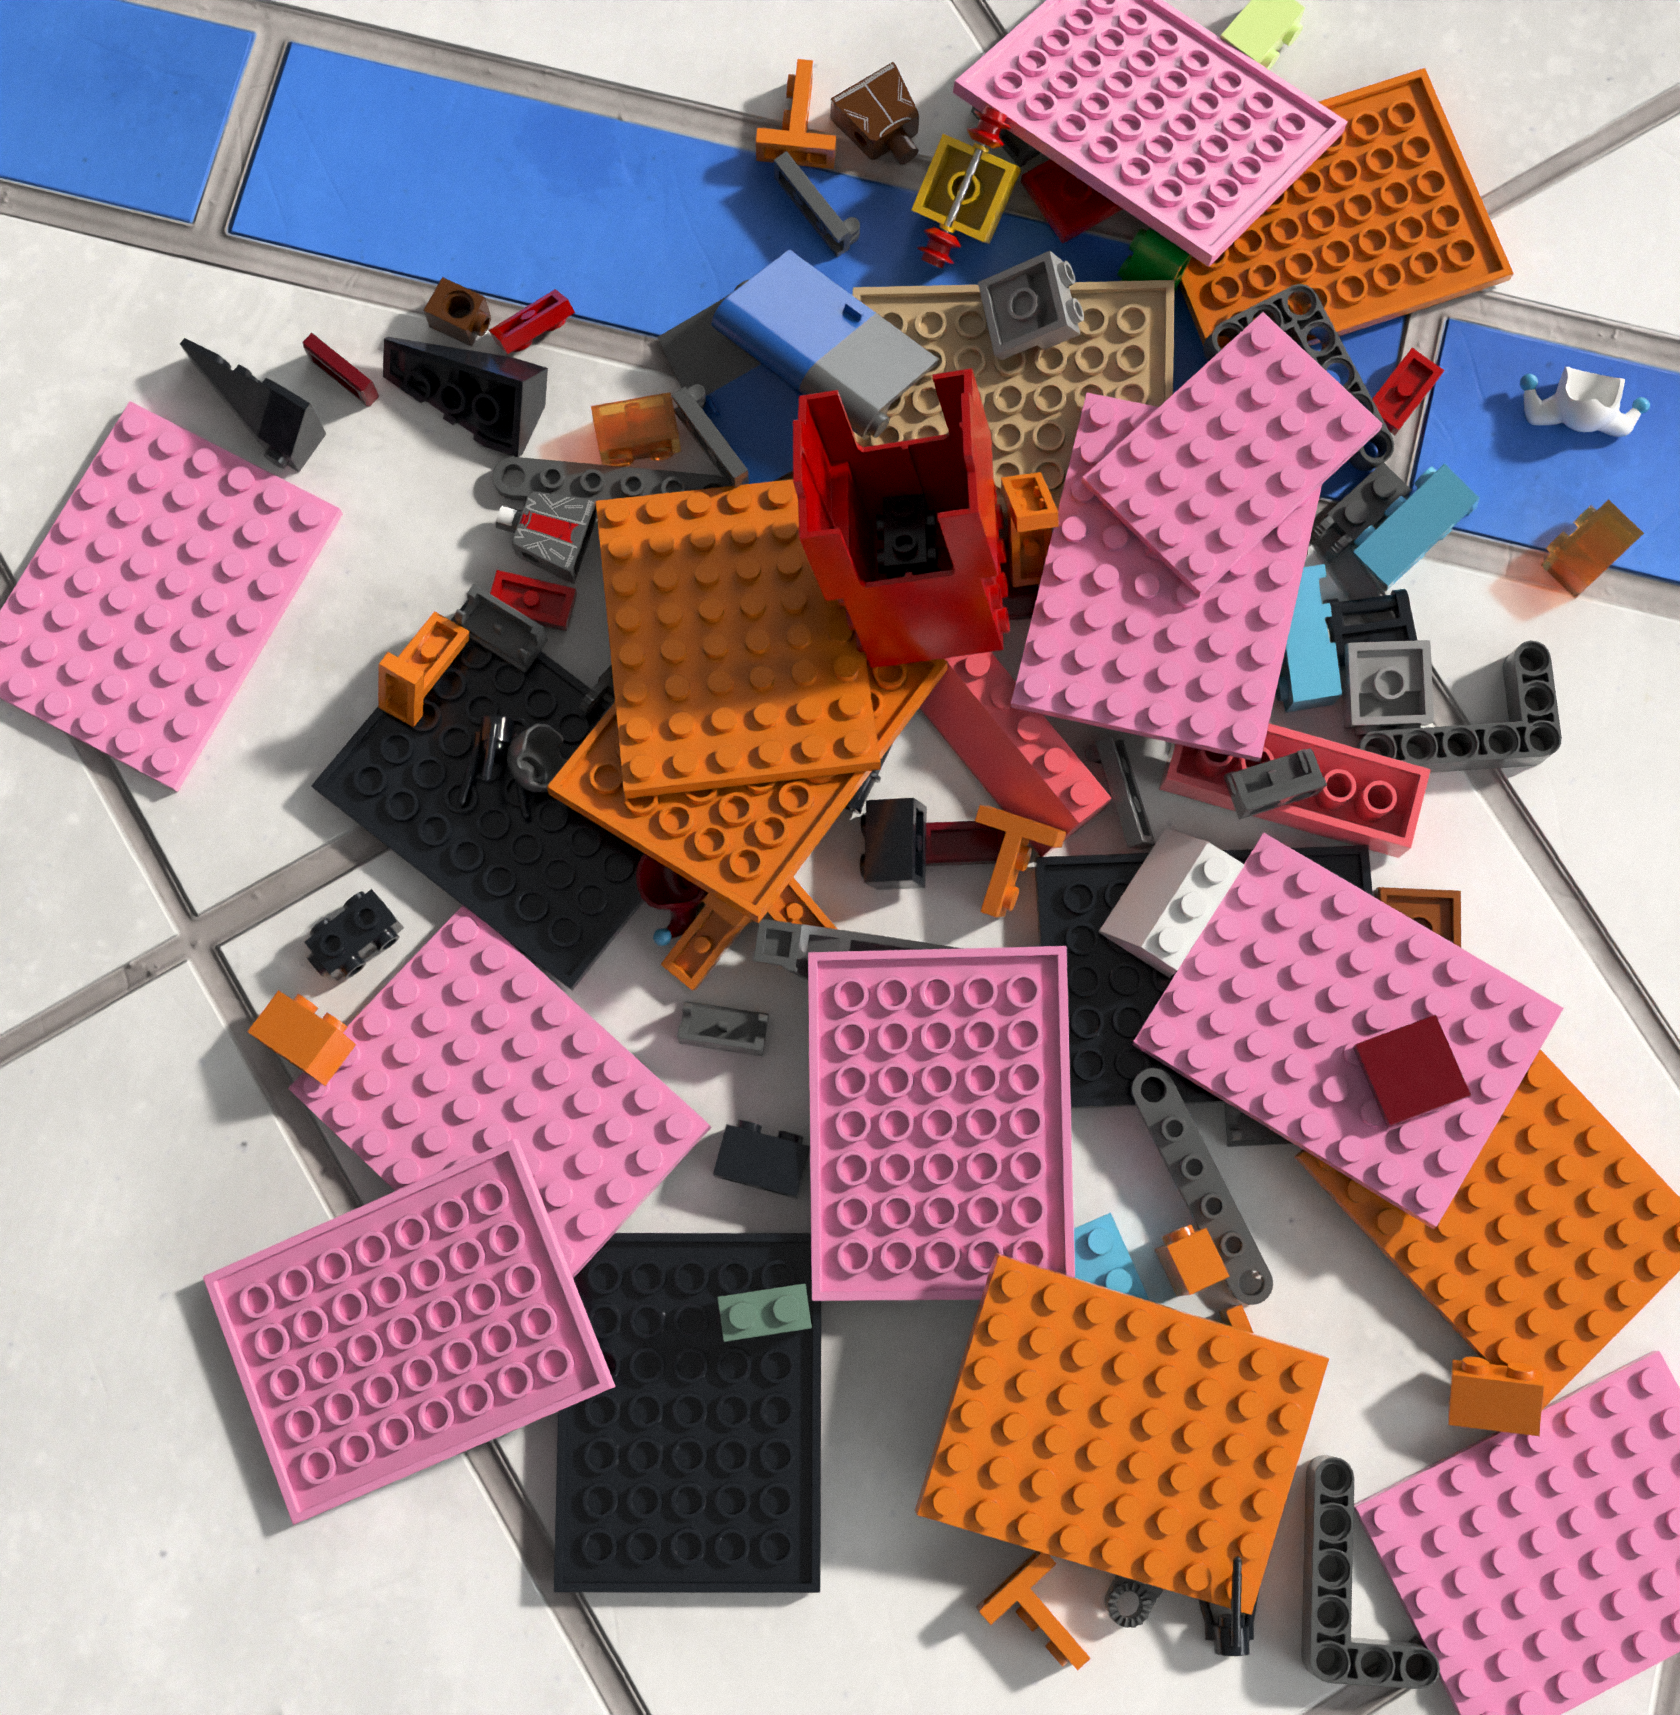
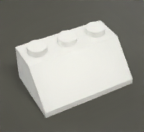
(1171, 900)

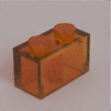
(636, 430)
(1591, 548)

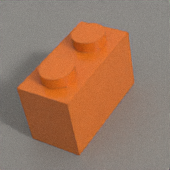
(302, 1037)
(1190, 1260)
(1496, 1396)

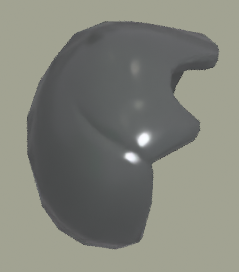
(535, 757)

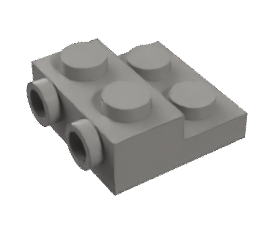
(1031, 305)
(1387, 685)

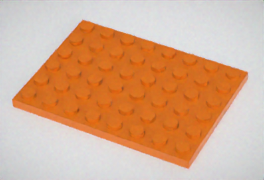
(1370, 225)
(727, 645)
(742, 838)
(1544, 1240)
(1121, 1433)

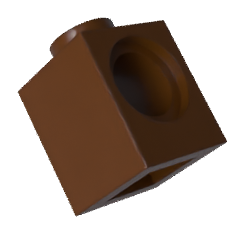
(453, 297)

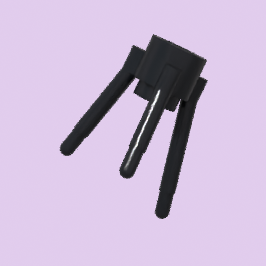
(492, 740)
(1233, 1630)

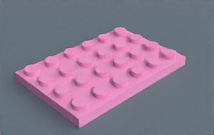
(1231, 454)

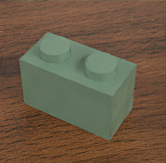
(764, 1312)

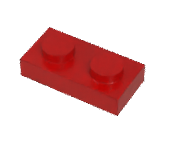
(540, 316)
(1406, 389)
(537, 599)

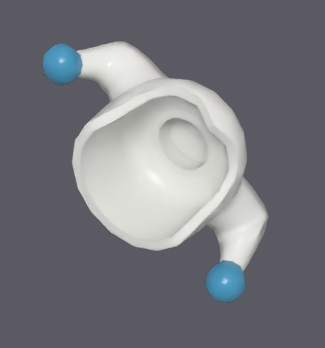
(1583, 403)

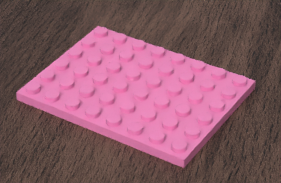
(1153, 115)
(156, 594)
(1131, 643)
(1301, 975)
(492, 1051)
(937, 1119)
(407, 1331)
(1545, 1556)

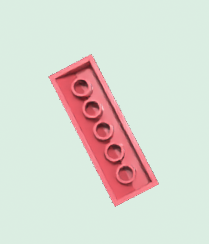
(1012, 749)
(1365, 798)

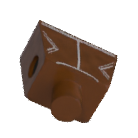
(878, 115)

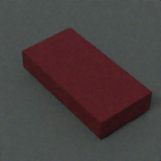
(340, 370)
(962, 843)

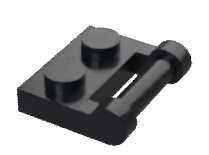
(1380, 631)

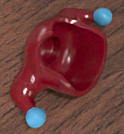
(668, 892)

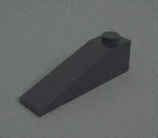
(481, 391)
(272, 414)

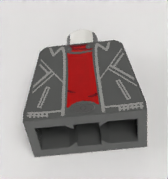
(551, 531)

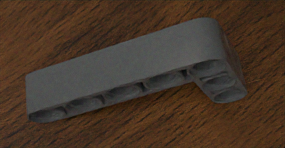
(1331, 357)
(1475, 737)
(1338, 1589)

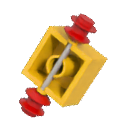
(965, 188)

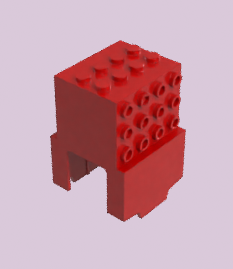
(843, 490)

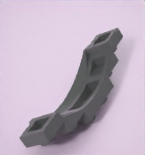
(789, 943)

